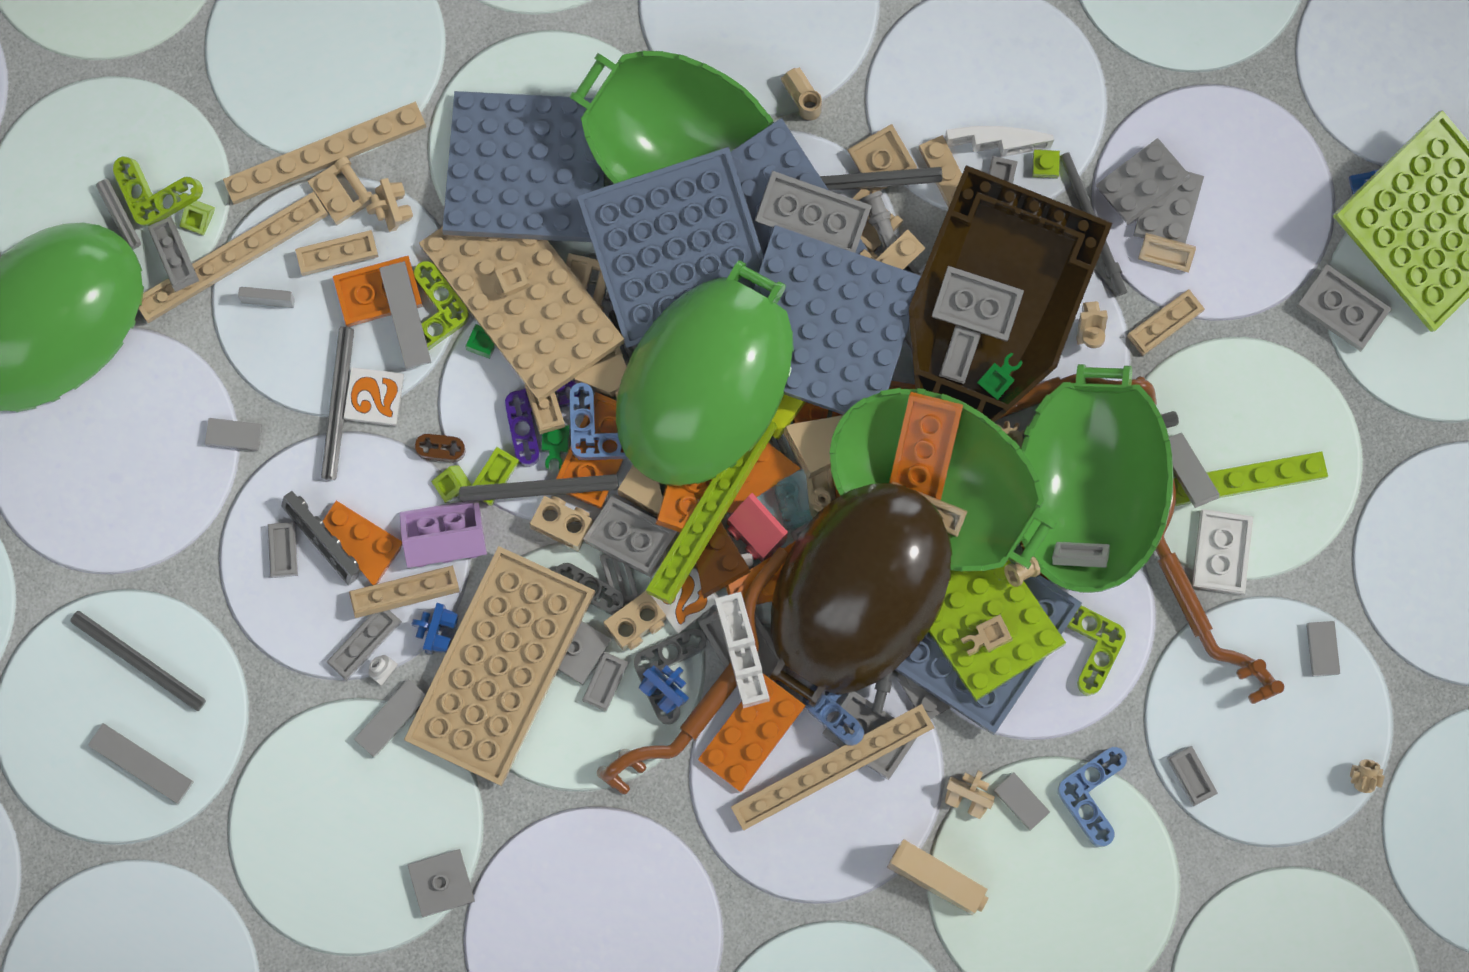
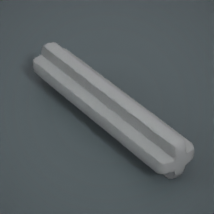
(118, 213)

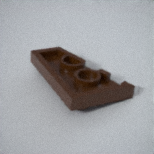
(720, 563)

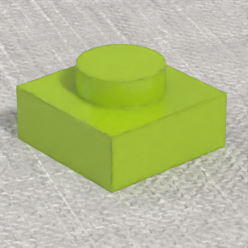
(1046, 164)

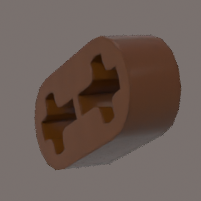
(440, 441)

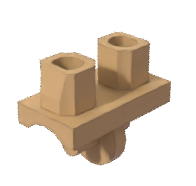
(386, 207)
(1092, 325)
(980, 800)

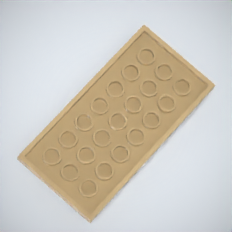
(542, 331)
(499, 666)

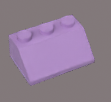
(442, 533)

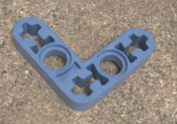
(588, 434)
(828, 705)
(1084, 786)

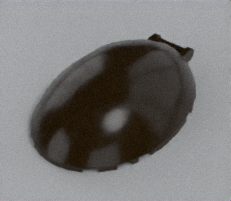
(859, 590)

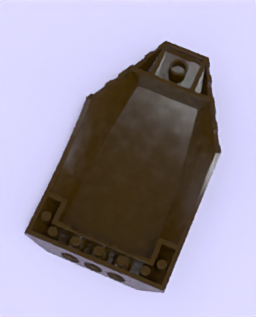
(1019, 242)

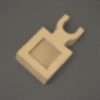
(991, 634)

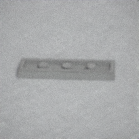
(405, 315)
(140, 763)

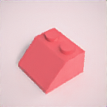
(756, 528)

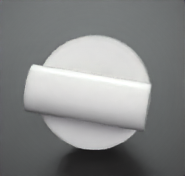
(381, 668)

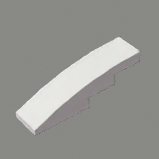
(1008, 139)
(742, 649)

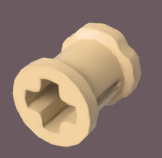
(1017, 574)

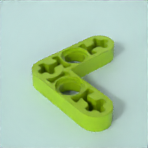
(147, 199)
(442, 317)
(1102, 645)

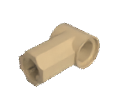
(802, 92)

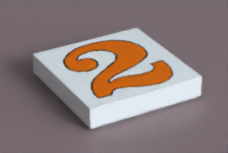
(374, 396)
(688, 603)

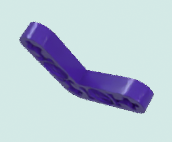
(526, 408)

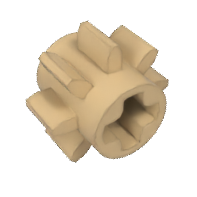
(1367, 776)

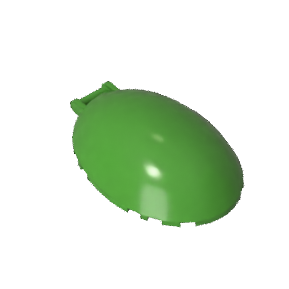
(663, 112)
(63, 310)
(705, 380)
(1101, 476)
(984, 477)

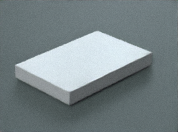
(1222, 551)

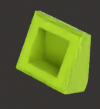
(197, 217)
(450, 481)

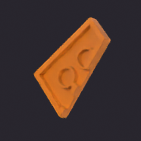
(766, 473)
(363, 540)

